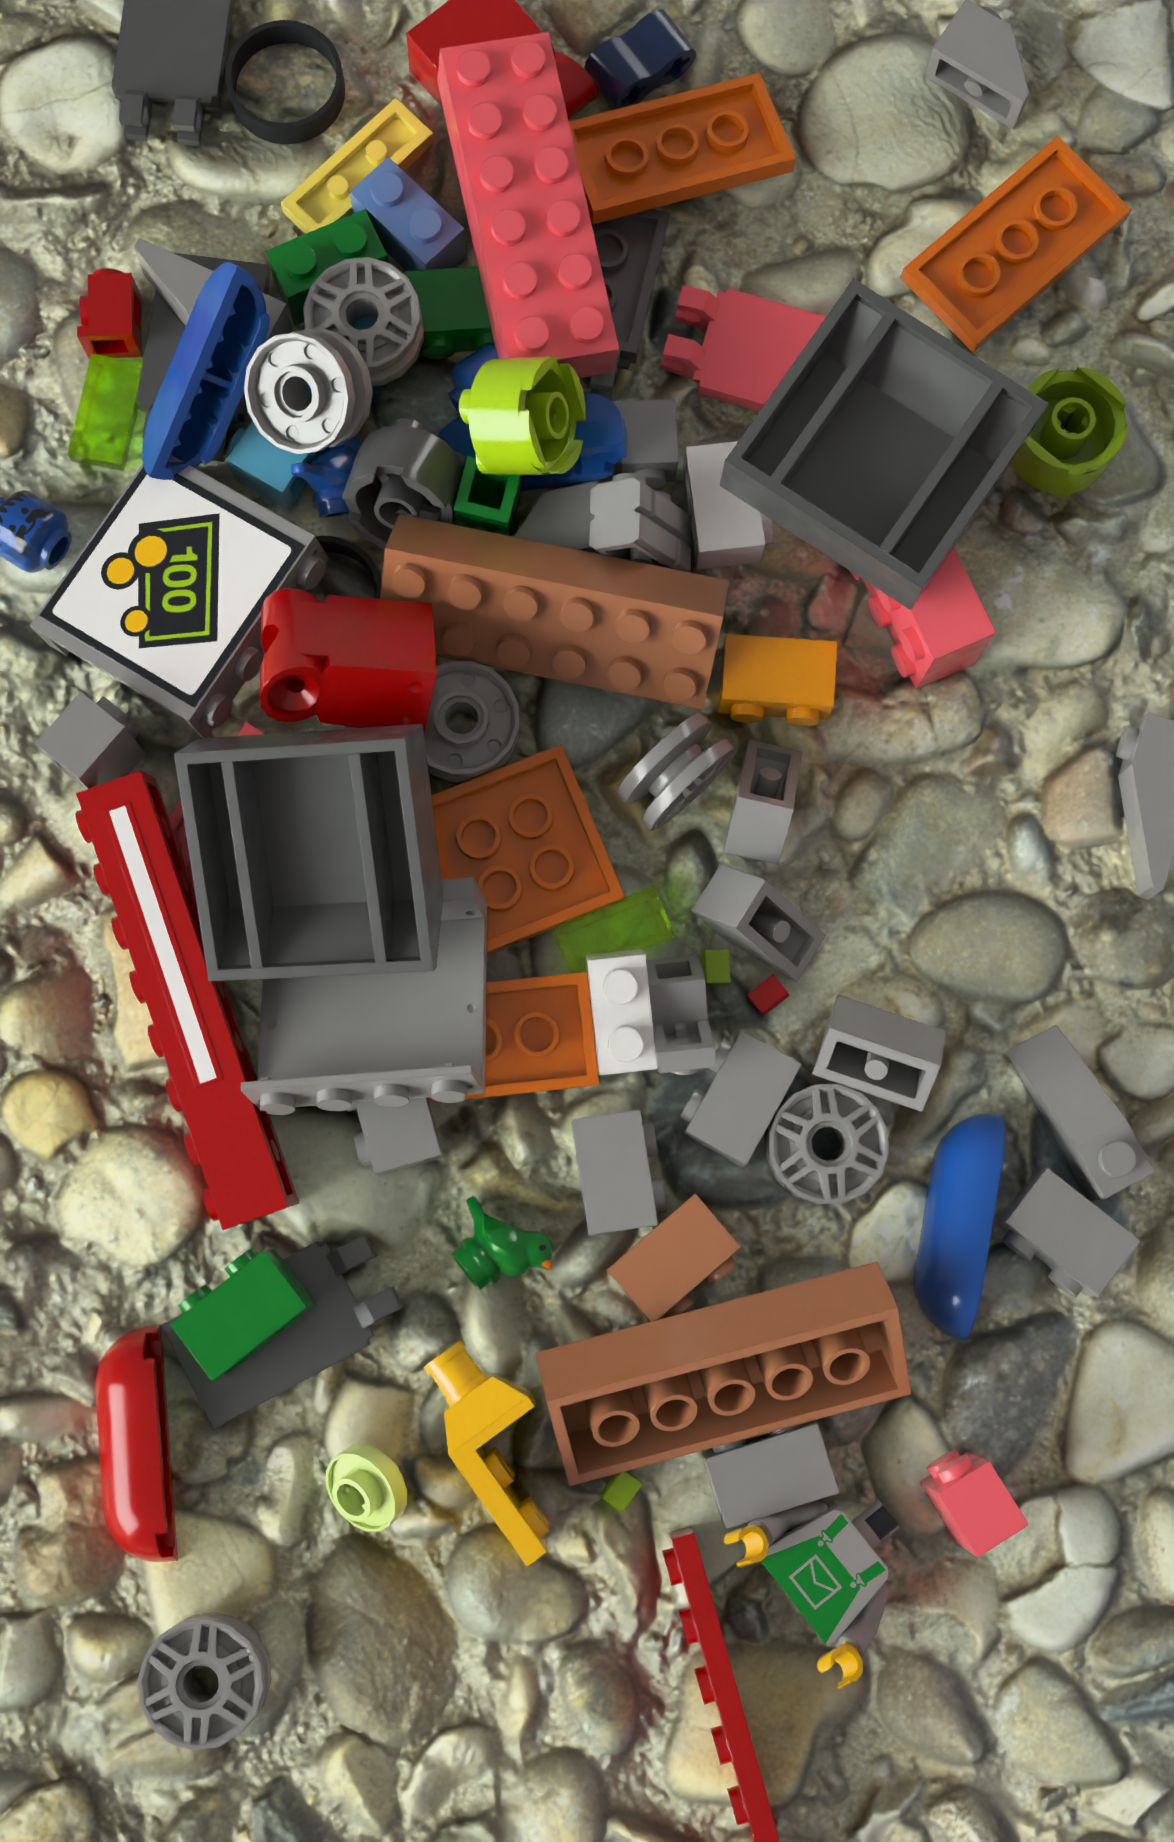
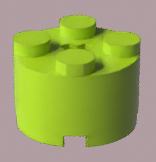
(524, 416)
(1095, 417)

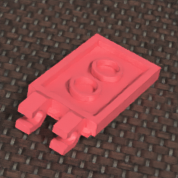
(745, 344)

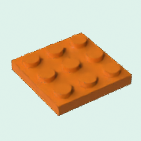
(527, 847)

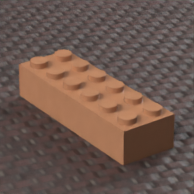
(559, 610)
(724, 1373)

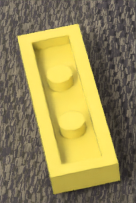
(325, 193)

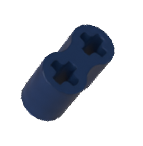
(640, 60)

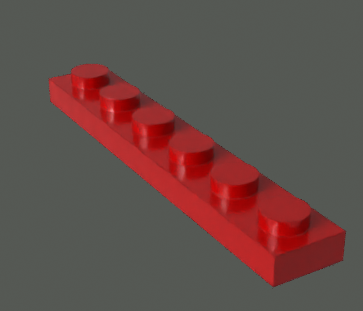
(719, 1686)

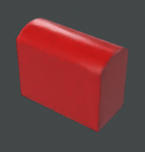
(767, 995)

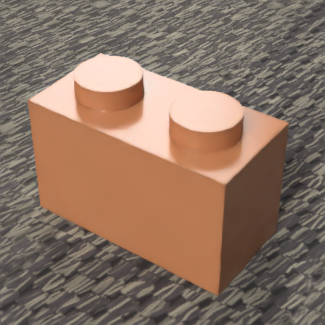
(674, 1260)

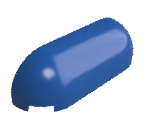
(206, 373)
(602, 447)
(959, 1223)

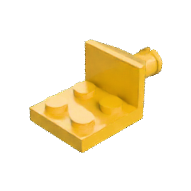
(476, 1414)

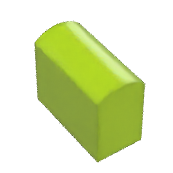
(716, 966)
(621, 1490)

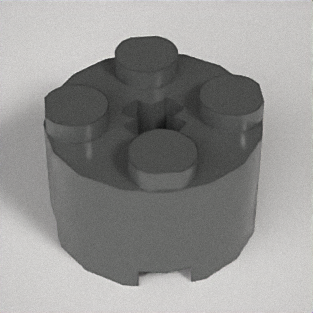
(401, 473)

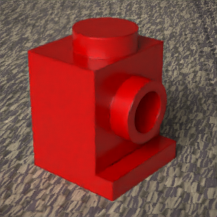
(111, 315)

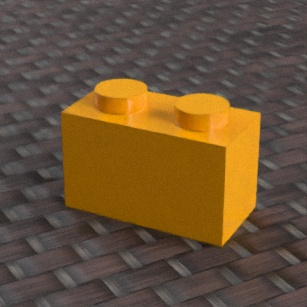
(777, 679)

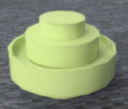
(366, 1487)

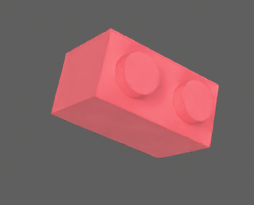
(972, 1501)

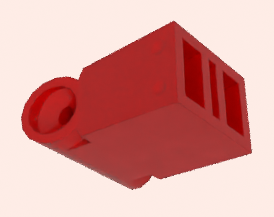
(482, 21)
(347, 659)

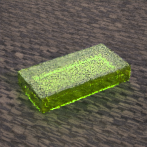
(106, 413)
(624, 925)

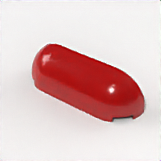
(136, 1446)

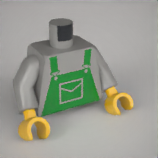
(827, 1572)

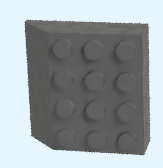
(881, 443)
(313, 852)

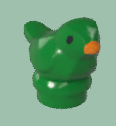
(499, 1249)

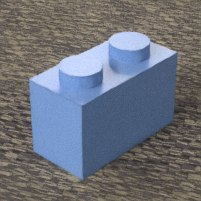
(409, 220)

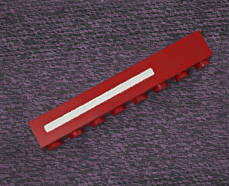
(189, 1014)

